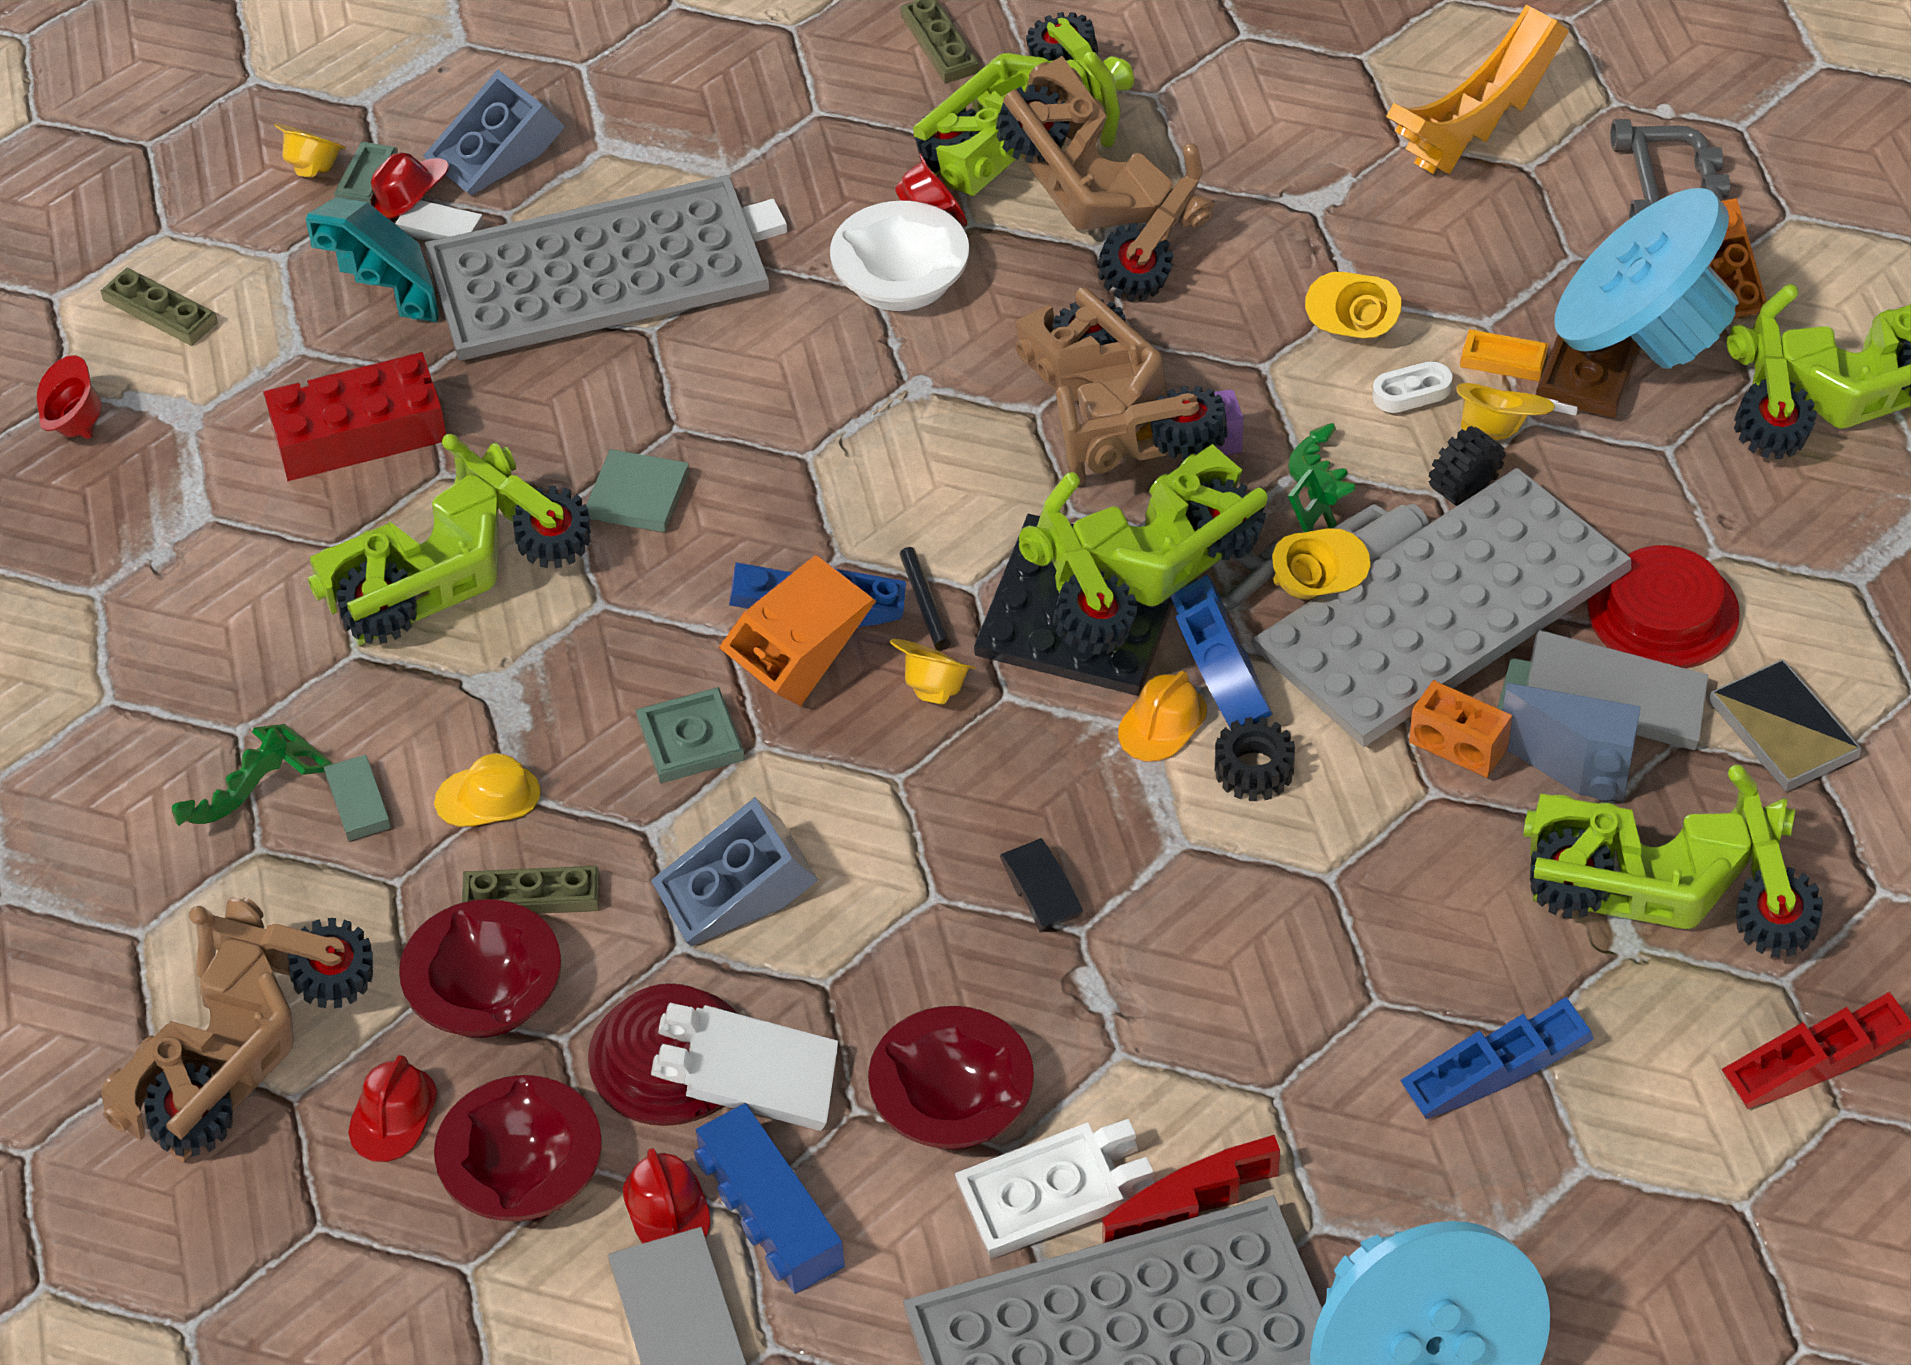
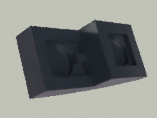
(1042, 884)

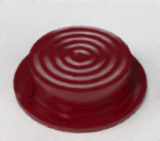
(480, 968)
(624, 1055)
(951, 1077)
(518, 1148)

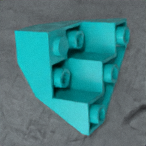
(375, 253)

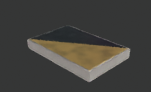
(1784, 725)

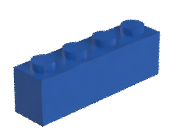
(769, 1199)

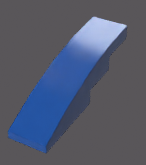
(1498, 1060)

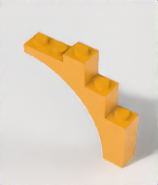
(1506, 79)

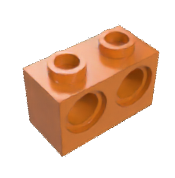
(1460, 728)

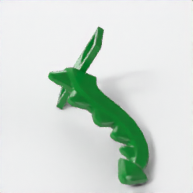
(1323, 485)
(254, 766)

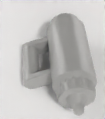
(1384, 529)

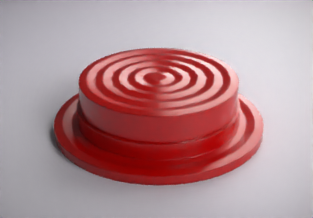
(1667, 608)

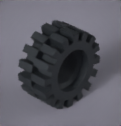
(1466, 465)
(1254, 778)

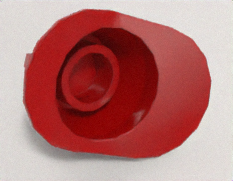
(404, 181)
(924, 186)
(68, 399)
(391, 1110)
(664, 1198)

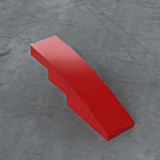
(1819, 1052)
(1194, 1189)

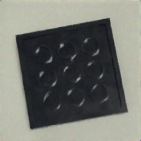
(1023, 633)

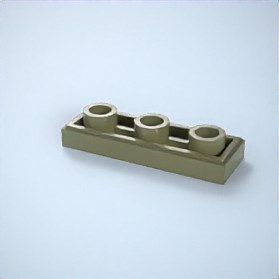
(939, 39)
(159, 306)
(537, 888)

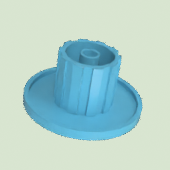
(1654, 283)
(1434, 1300)

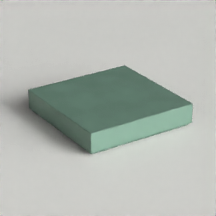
(637, 490)
(689, 735)

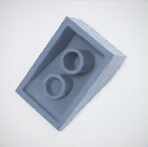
(495, 135)
(1574, 738)
(734, 875)

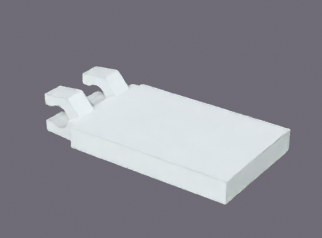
(748, 1062)
(1052, 1185)

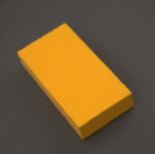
(1504, 355)

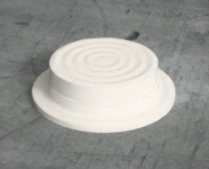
(899, 254)

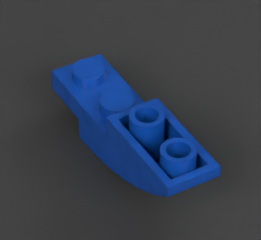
(754, 582)
(1219, 653)

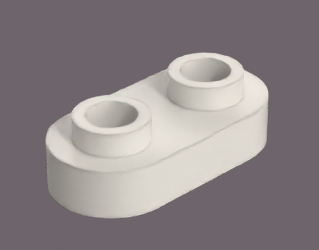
(1412, 387)

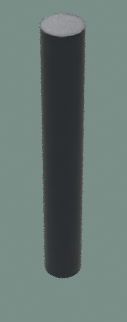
(925, 598)

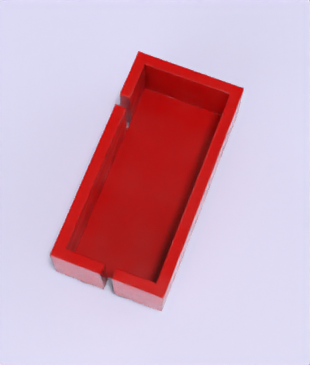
(355, 416)

